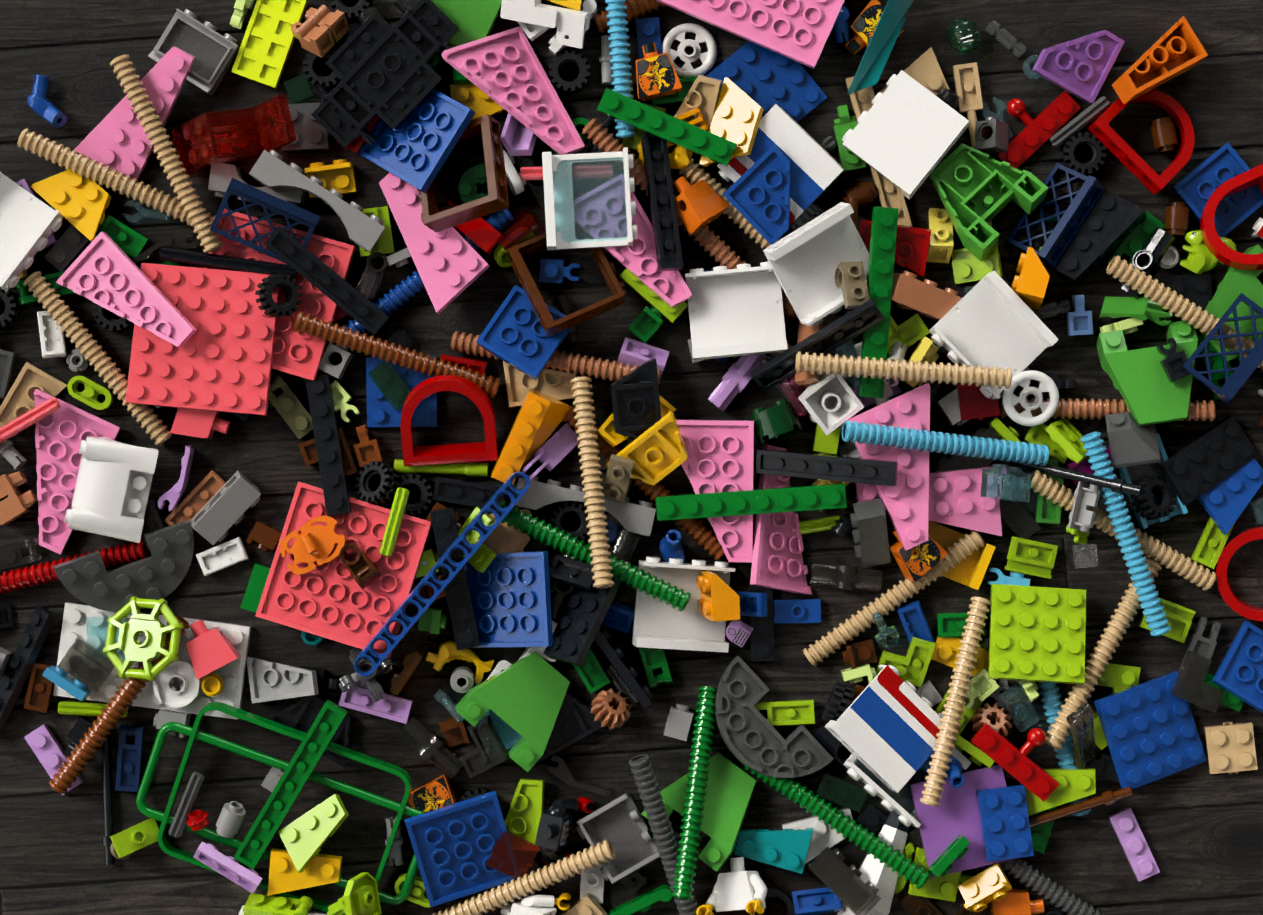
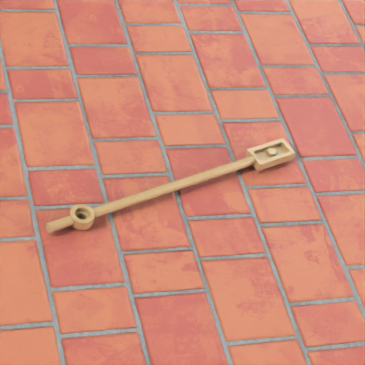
(970, 99)

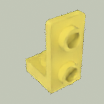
(941, 237)

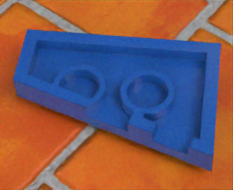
(1232, 494)

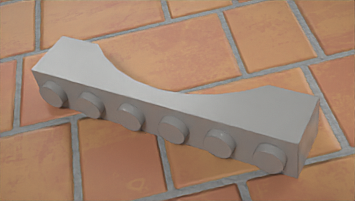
(277, 174)
(634, 517)

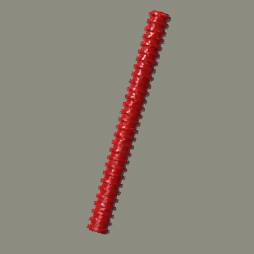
(46, 572)

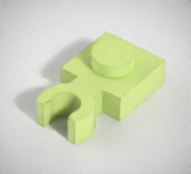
(241, 8)
(1128, 326)
(341, 401)
(980, 687)
(1030, 688)

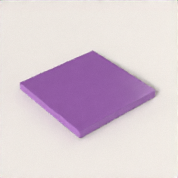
(956, 817)

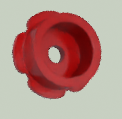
(197, 820)

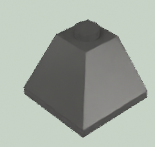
(1130, 442)

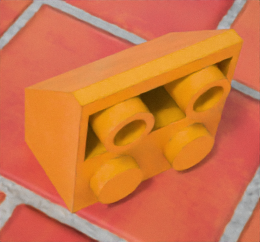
(1032, 280)
(717, 599)

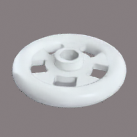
(702, 35)
(1048, 408)

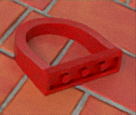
(1130, 158)
(1208, 231)
(448, 453)
(1232, 600)

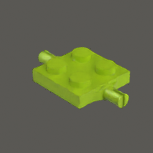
(937, 887)

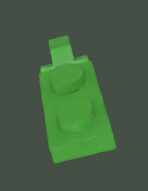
(848, 159)
(1046, 510)

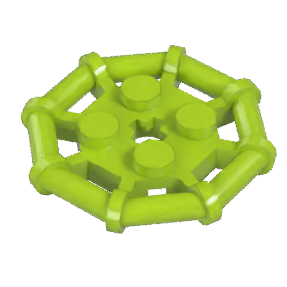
(152, 646)

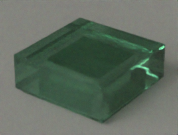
(299, 89)

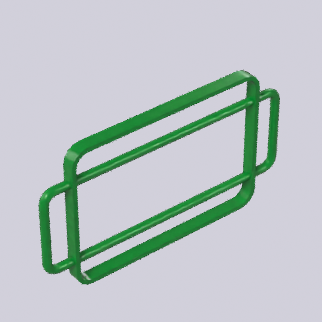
(194, 733)

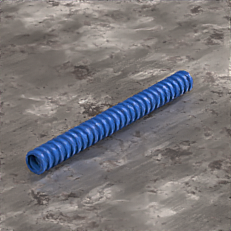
(415, 284)

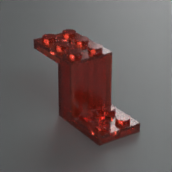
(234, 134)

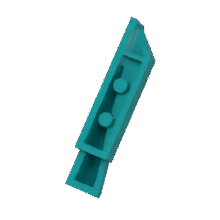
(880, 45)

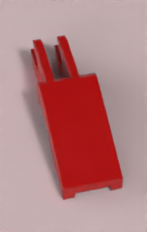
(479, 232)

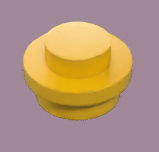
(212, 684)

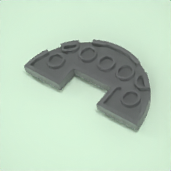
(146, 578)
(753, 737)

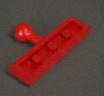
(1037, 129)
(1015, 760)

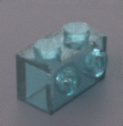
(1005, 483)

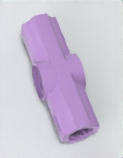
(735, 380)

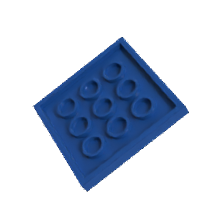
(771, 80)
(421, 141)
(512, 600)
(1149, 732)
(455, 846)

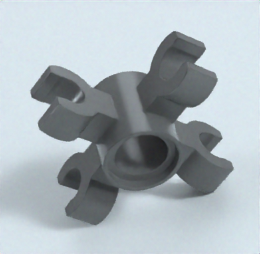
(364, 682)

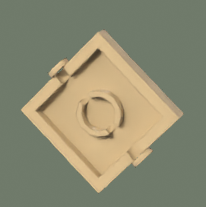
(1230, 748)

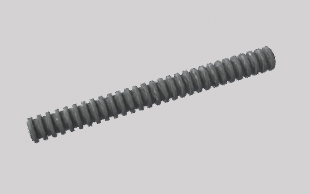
(660, 825)
(1047, 888)

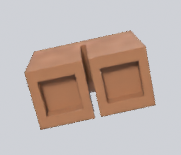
(320, 30)
(16, 503)

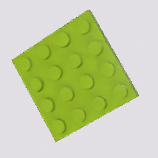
(1037, 634)

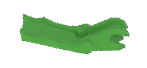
(1137, 308)

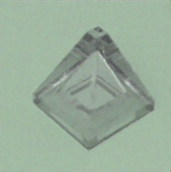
(1085, 555)

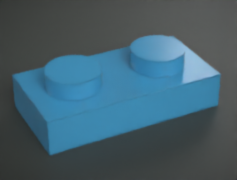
(61, 679)

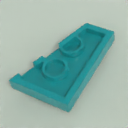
(777, 848)

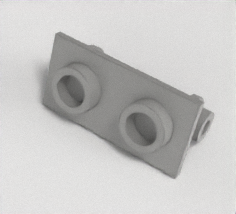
(1080, 516)

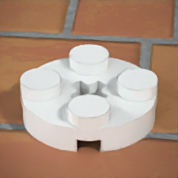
(170, 695)

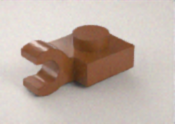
(367, 449)

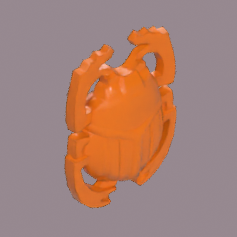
(313, 544)

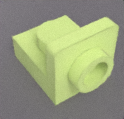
(855, 675)

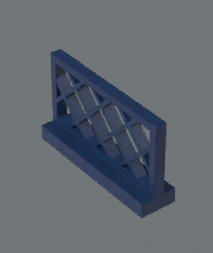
(267, 201)
(1068, 220)
(1247, 365)

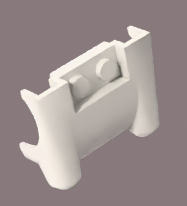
(112, 488)

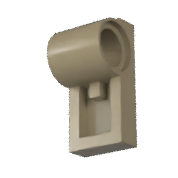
(852, 280)
(618, 479)

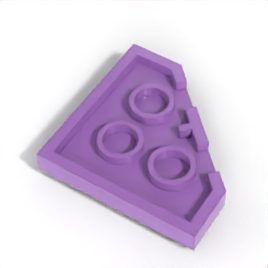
(1080, 63)

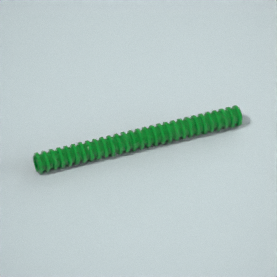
(580, 550)
(695, 794)
(848, 828)

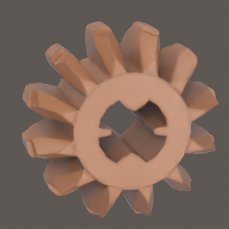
(610, 709)
(1000, 720)

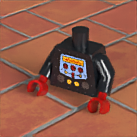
(556, 827)

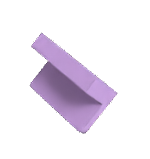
(517, 138)
(639, 353)

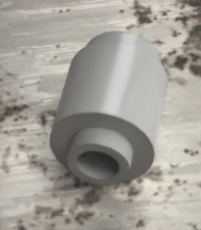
(462, 672)
(230, 819)

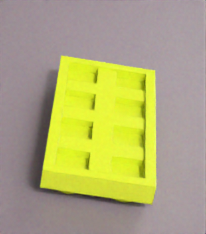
(268, 40)

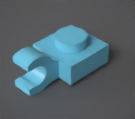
(1014, 579)

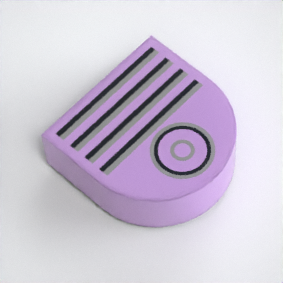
(738, 632)

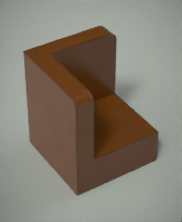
(455, 732)

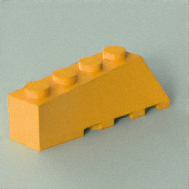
(530, 430)

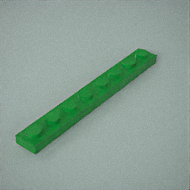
(880, 291)
(751, 502)
(290, 784)

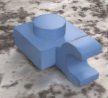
(1079, 321)

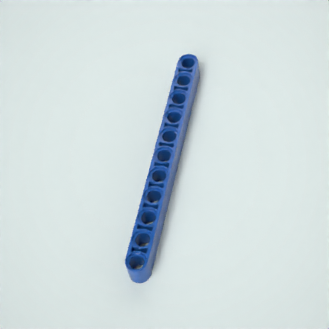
(439, 584)

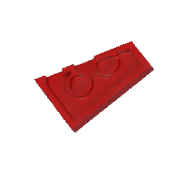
(910, 248)

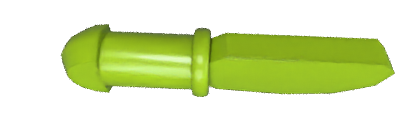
(909, 851)

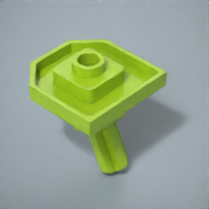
(359, 898)

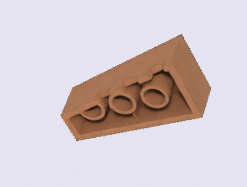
(922, 296)

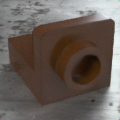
(859, 653)

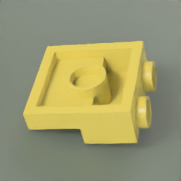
(923, 352)

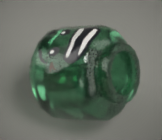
(963, 36)

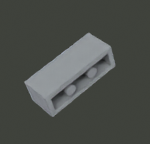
(226, 508)

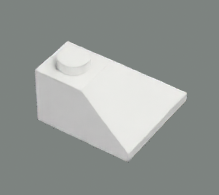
(830, 402)

